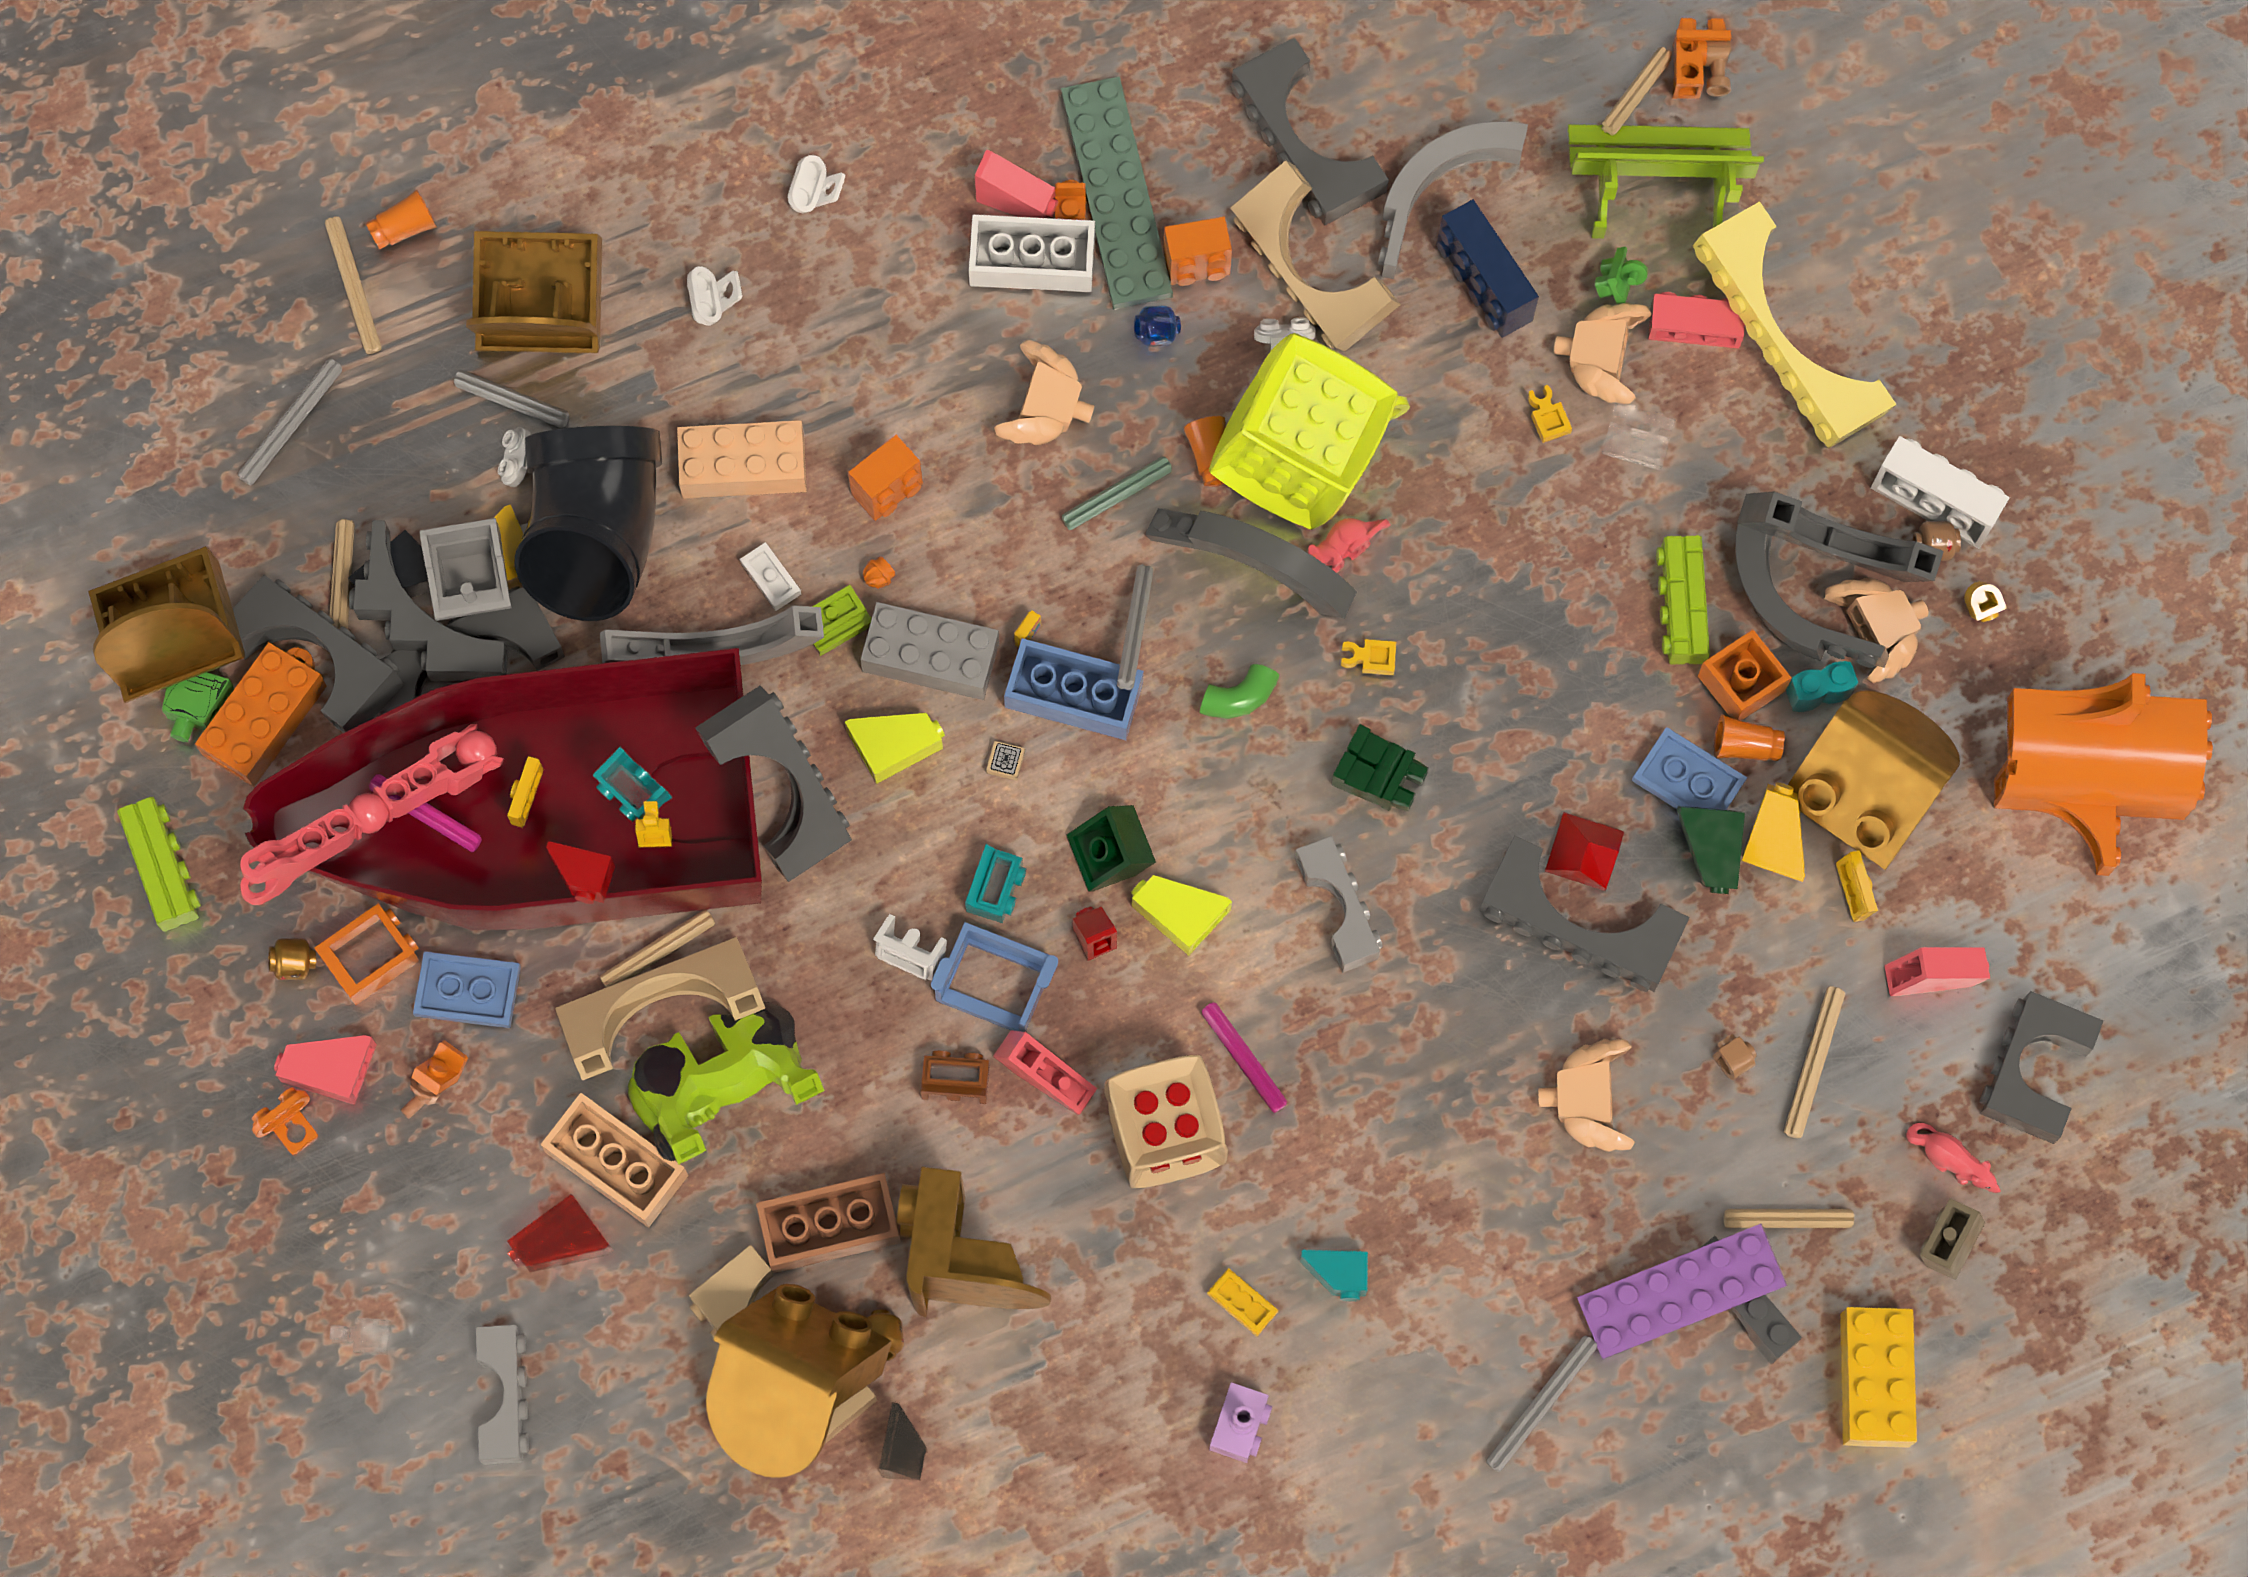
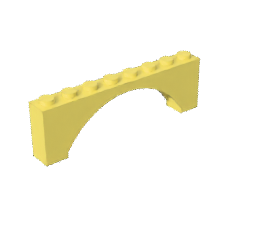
(1830, 401)

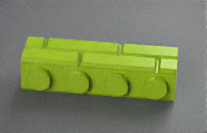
(1684, 599)
(158, 863)

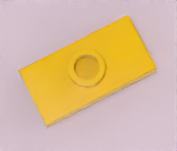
(524, 792)
(1856, 886)
(1242, 1302)

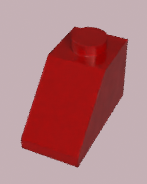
(583, 871)
(1094, 932)

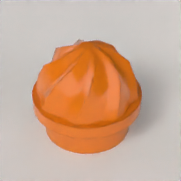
(878, 573)

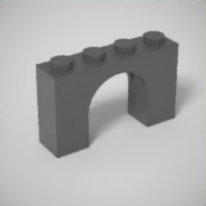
(2009, 1097)

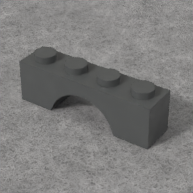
(1766, 1325)

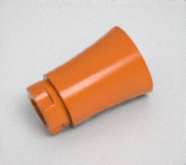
(401, 221)
(1204, 437)
(1747, 740)

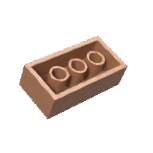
(828, 1223)

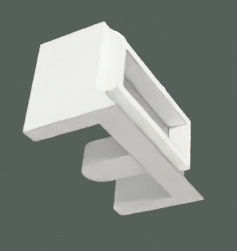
(905, 952)

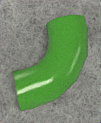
(1243, 698)

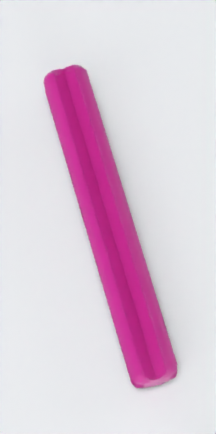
(438, 820)
(1244, 1057)

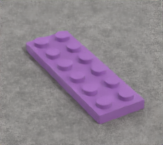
(1682, 1291)

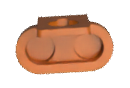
(288, 1110)

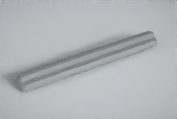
(290, 421)
(1135, 627)
(1541, 1403)

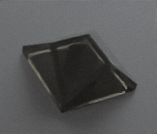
(902, 1449)

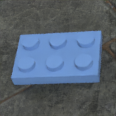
(1687, 774)
(467, 989)

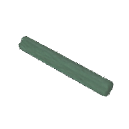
(1116, 493)

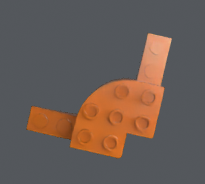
(2104, 758)

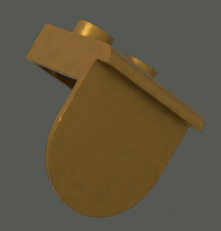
(536, 292)
(165, 624)
(1875, 773)
(955, 1267)
(783, 1376)

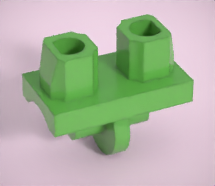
(1619, 275)

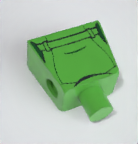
(195, 703)

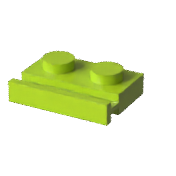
(841, 618)

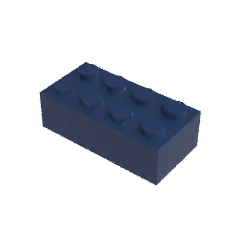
(1486, 269)

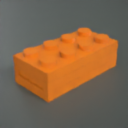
(262, 712)

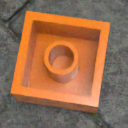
(1197, 251)
(886, 478)
(1744, 676)

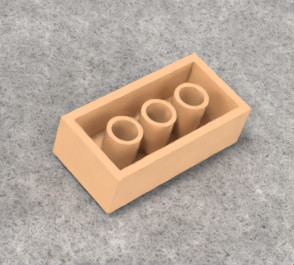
(741, 459)
(614, 1160)

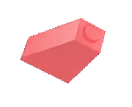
(1013, 189)
(1937, 970)
(327, 1066)

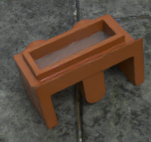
(955, 1076)

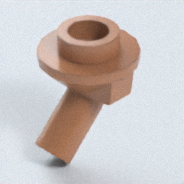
(422, 1097)

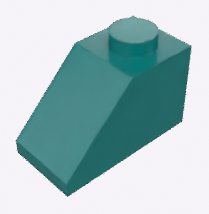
(1339, 1271)

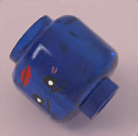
(1157, 325)

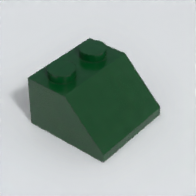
(1111, 847)

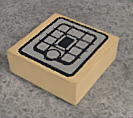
(1005, 760)

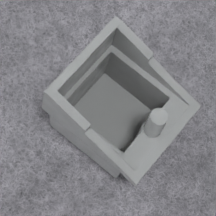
(465, 569)

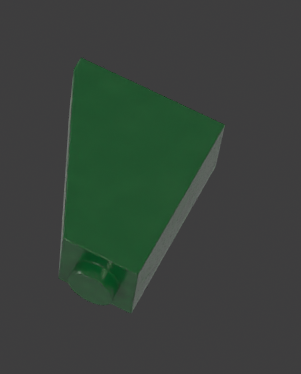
(1714, 844)

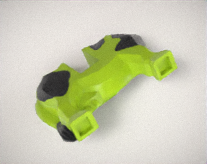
(678, 1094)

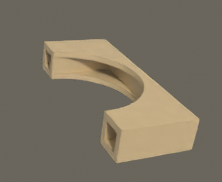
(1267, 217)
(596, 1019)
(735, 1289)

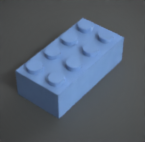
(1071, 689)

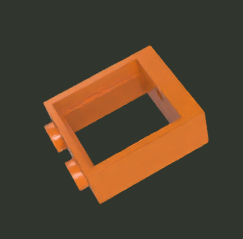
(383, 975)

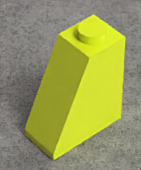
(894, 741)
(1179, 910)

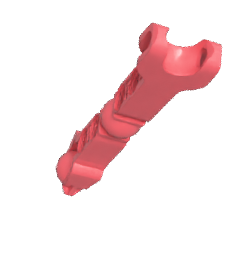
(367, 813)

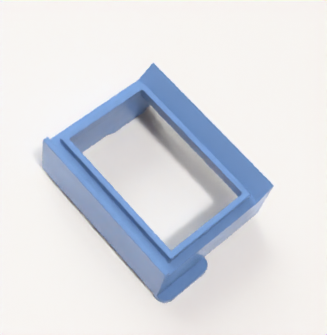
(1005, 949)

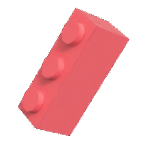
(1694, 321)

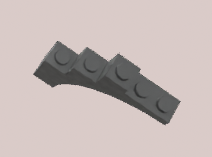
(444, 652)

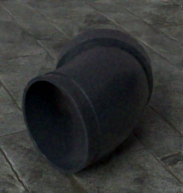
(589, 518)

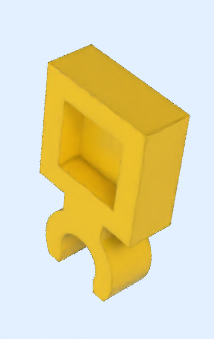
(1548, 418)
(1376, 656)

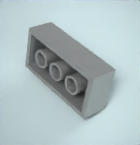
(930, 651)

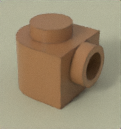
(1735, 1056)

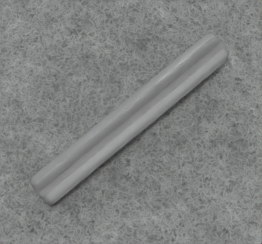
(511, 399)

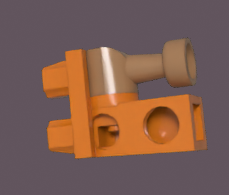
(1697, 49)

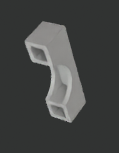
(1324, 868)
(502, 1437)

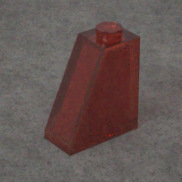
(558, 1239)

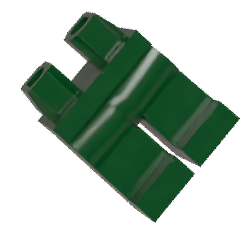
(1378, 771)

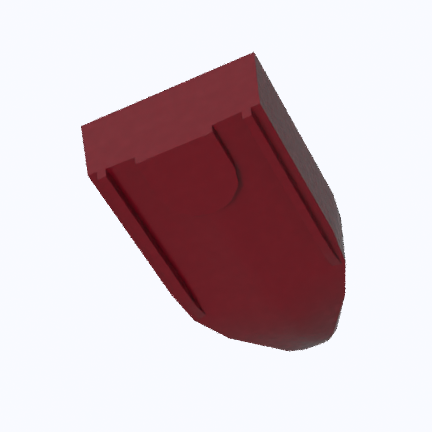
(573, 726)

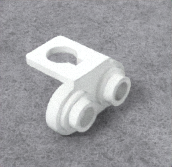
(811, 183)
(707, 294)
(1271, 332)
(513, 466)

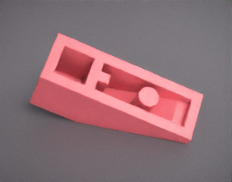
(1044, 1071)

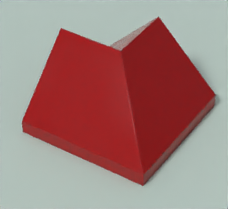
(1584, 851)

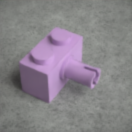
(1239, 1423)

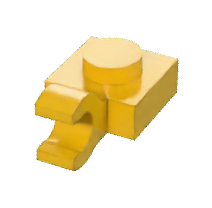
(652, 830)

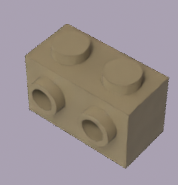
(1952, 1238)

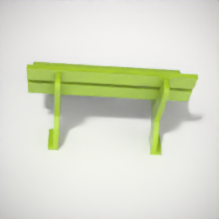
(1610, 163)

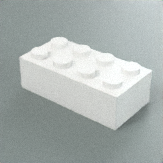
(1032, 253)
(1939, 490)

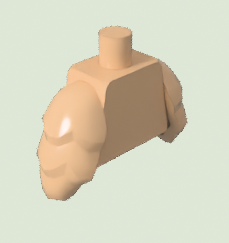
(1600, 350)
(1049, 399)
(1883, 619)
(1586, 1095)

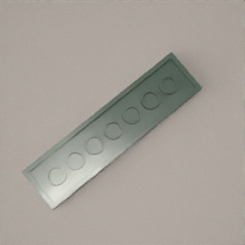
(1116, 193)

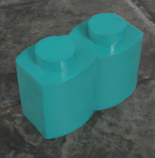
(1814, 687)

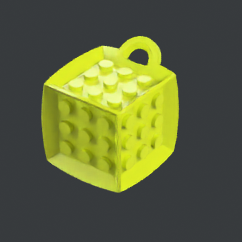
(1305, 431)

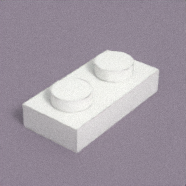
(770, 576)

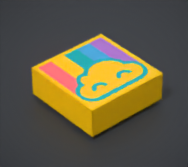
(1027, 628)

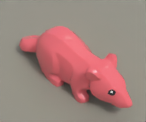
(1346, 539)
(1949, 1154)

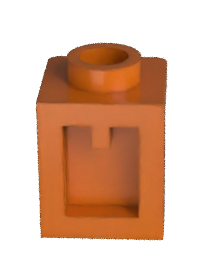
(1071, 200)
(441, 1069)

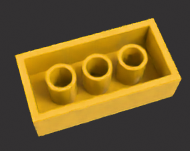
(1878, 1377)

